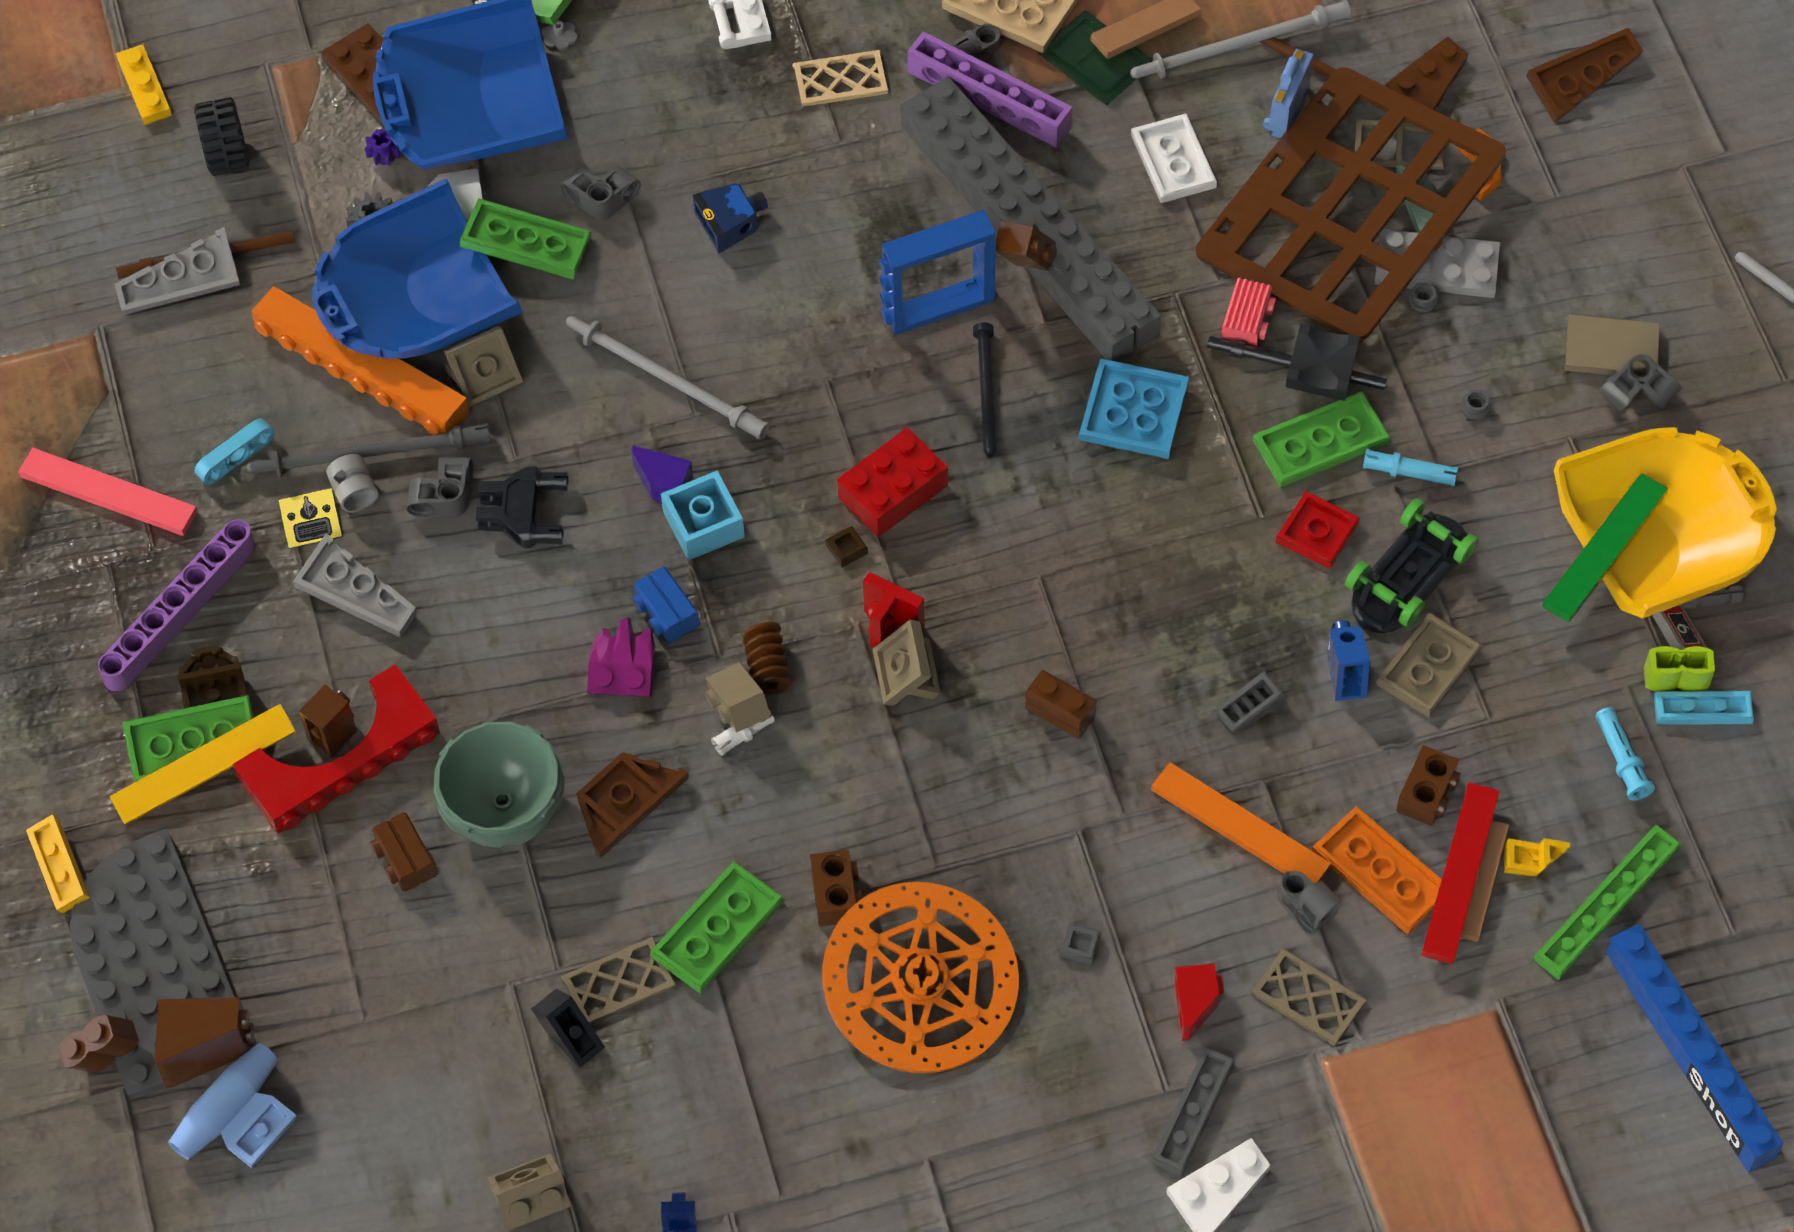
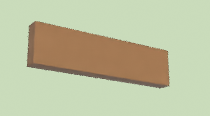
(1144, 26)
(1484, 881)

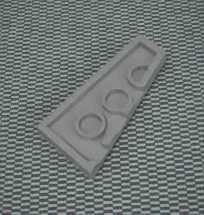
(190, 273)

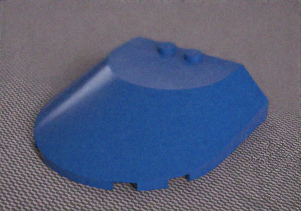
(405, 284)

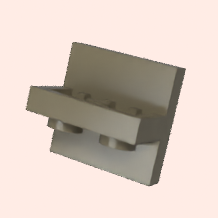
(482, 366)
(906, 665)
(529, 1191)

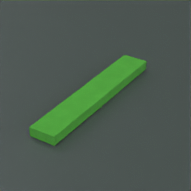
(1607, 902)

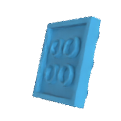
(1134, 408)

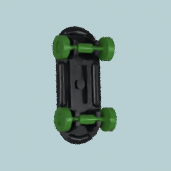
(1409, 571)

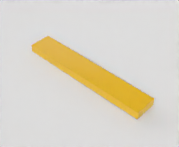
(201, 764)

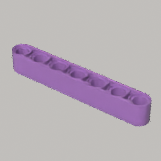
(175, 618)

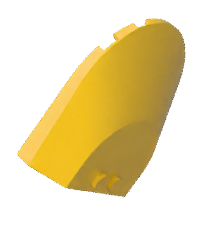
(1700, 535)

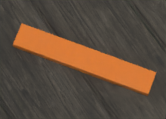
(1238, 824)

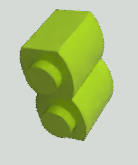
(1681, 669)

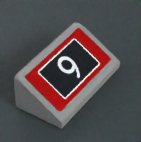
(1678, 628)

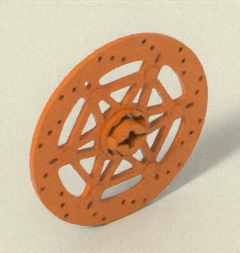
(909, 988)

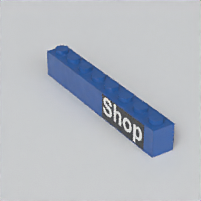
(1694, 1048)

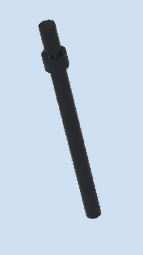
(1238, 349)

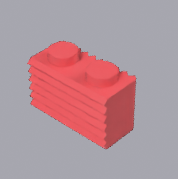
(1248, 312)

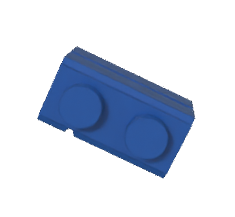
(665, 604)

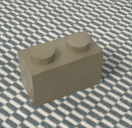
(736, 697)

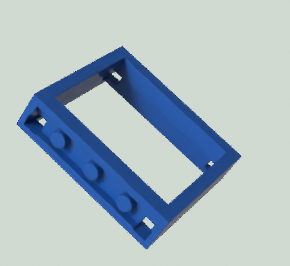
(928, 245)

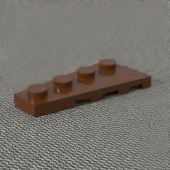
(1578, 74)

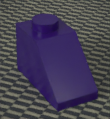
(660, 471)

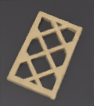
(828, 93)

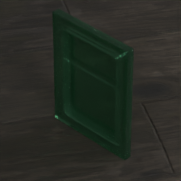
(1086, 65)

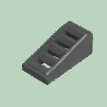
(1251, 688)

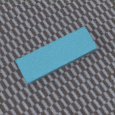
(1703, 707)

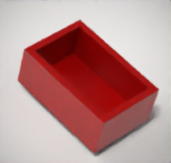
(892, 482)

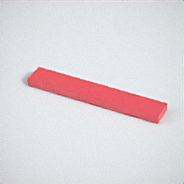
(108, 491)

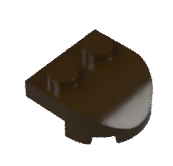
(211, 677)

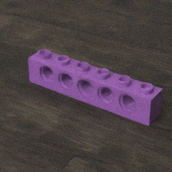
(991, 89)

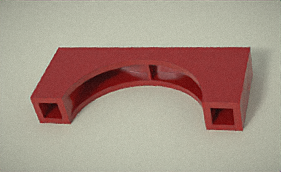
(292, 792)

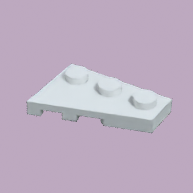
(1218, 1187)

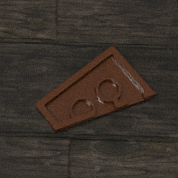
(1431, 74)

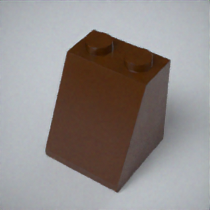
(199, 1036)

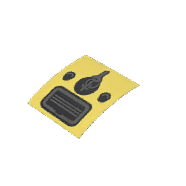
(309, 517)

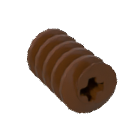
(766, 657)

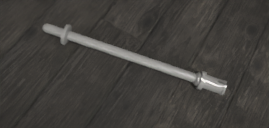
(1319, 17)
(738, 416)

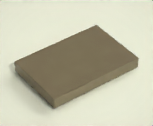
(1606, 344)
(1429, 665)

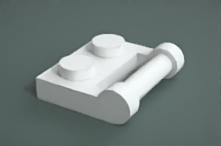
(750, 21)

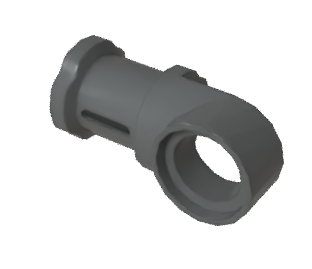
(971, 42)

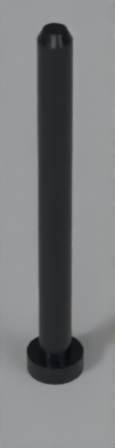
(983, 332)

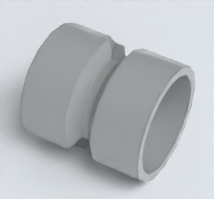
(352, 483)

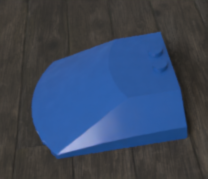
(467, 84)

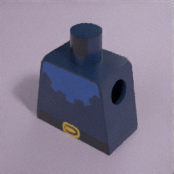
(728, 214)

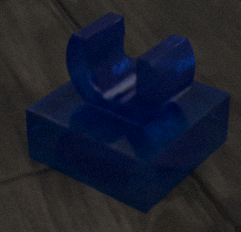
(679, 1214)

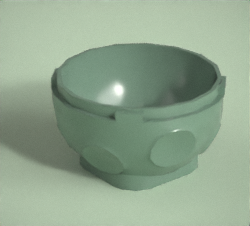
(495, 765)

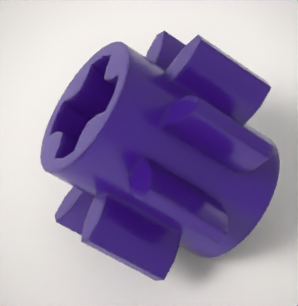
(381, 148)

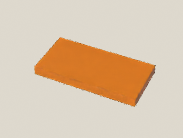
(1380, 869)

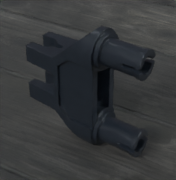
(518, 509)

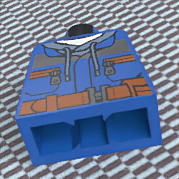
(1348, 648)

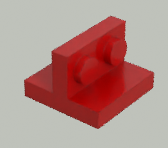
(889, 607)

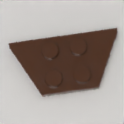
(624, 796)

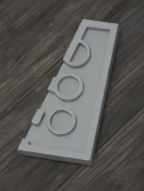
(344, 583)

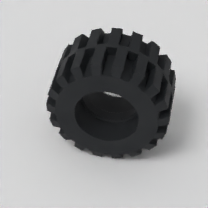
(221, 136)

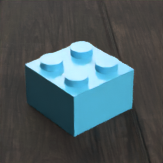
(702, 515)

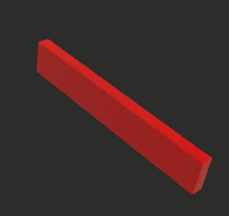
(1460, 873)

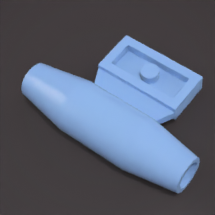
(236, 1110)

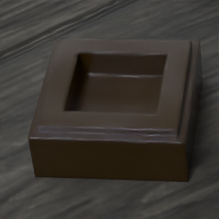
(846, 546)

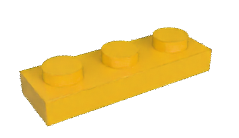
(143, 84)
(57, 863)

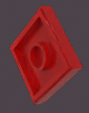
(1317, 530)

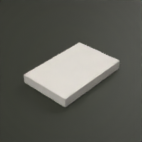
(1173, 158)

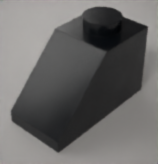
(568, 1027)

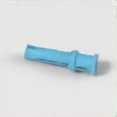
(1628, 765)

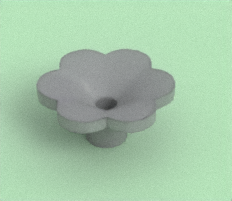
(559, 35)

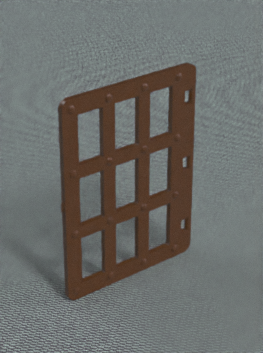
(1296, 148)

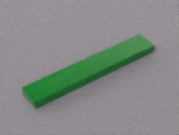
(1605, 547)

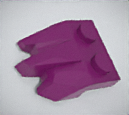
(621, 662)

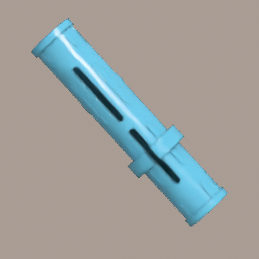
(1409, 467)

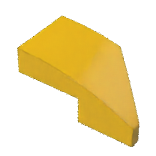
(1530, 857)

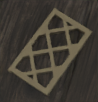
(612, 1006)
(1309, 1022)

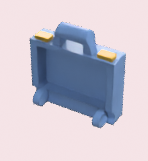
(1290, 93)

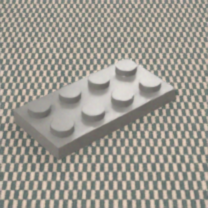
(1456, 267)

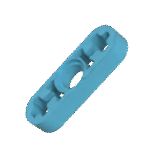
(234, 451)

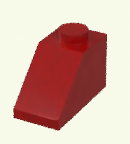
(1196, 995)

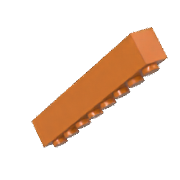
(386, 379)

